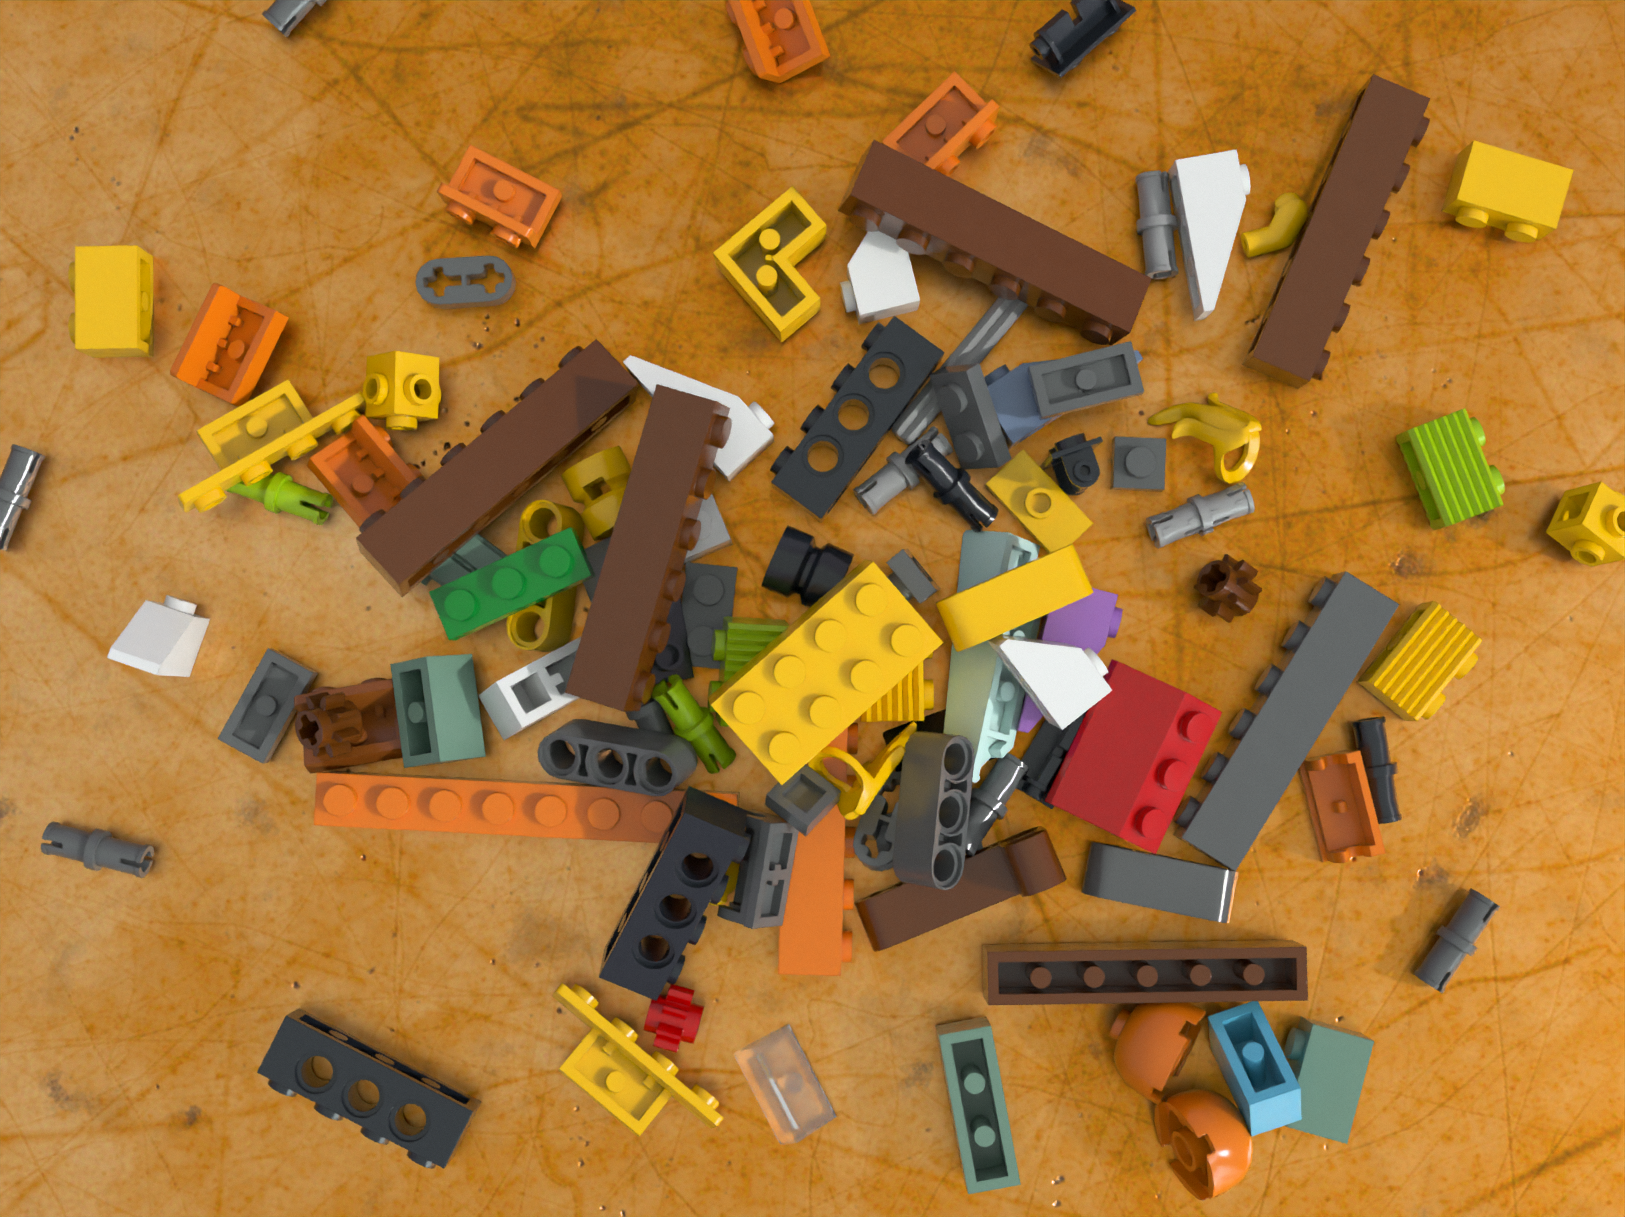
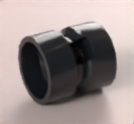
(805, 568)

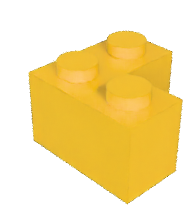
(763, 259)

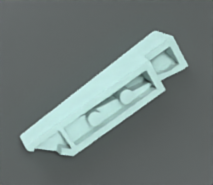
(982, 692)

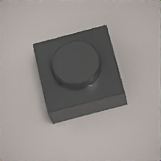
(1138, 464)
(803, 799)

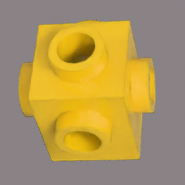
(402, 389)
(1591, 524)

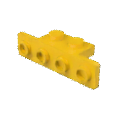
(260, 434)
(622, 1074)

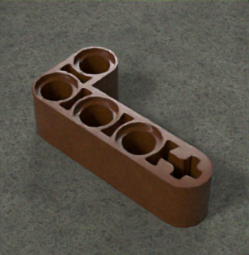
(999, 871)

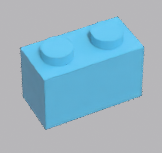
(1255, 1068)

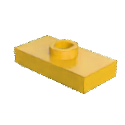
(1038, 503)

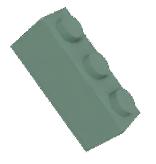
(977, 1105)

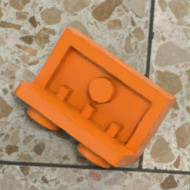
(778, 36)
(945, 126)
(500, 197)
(228, 345)
(363, 470)

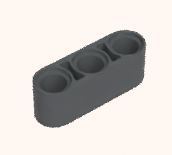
(637, 748)
(933, 809)
(1160, 882)

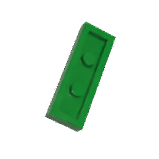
(512, 584)

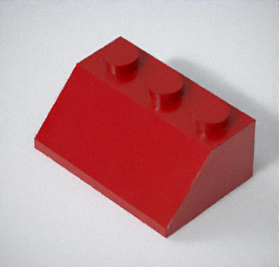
(1134, 757)

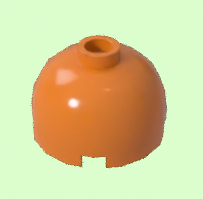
(1154, 1044)
(1207, 1140)

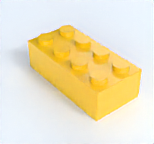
(824, 670)

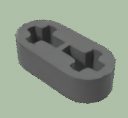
(464, 270)
(870, 827)

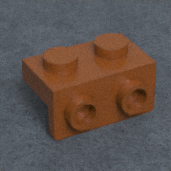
(379, 730)

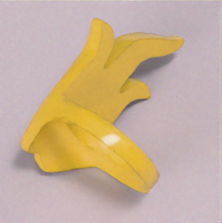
(1219, 426)
(870, 777)

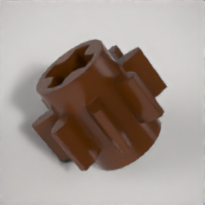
(1227, 588)
(328, 724)

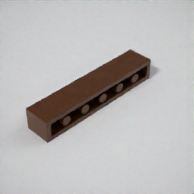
(1337, 232)
(994, 245)
(496, 467)
(649, 549)
(1145, 972)

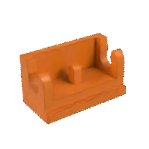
(1340, 806)

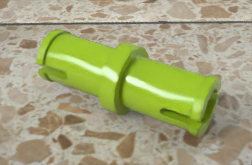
(282, 494)
(693, 723)

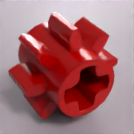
(674, 1018)

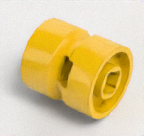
(585, 484)

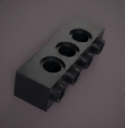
(913, 361)
(698, 826)
(352, 1060)

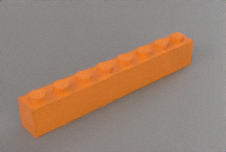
(494, 806)

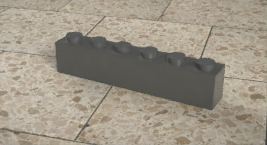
(1284, 719)

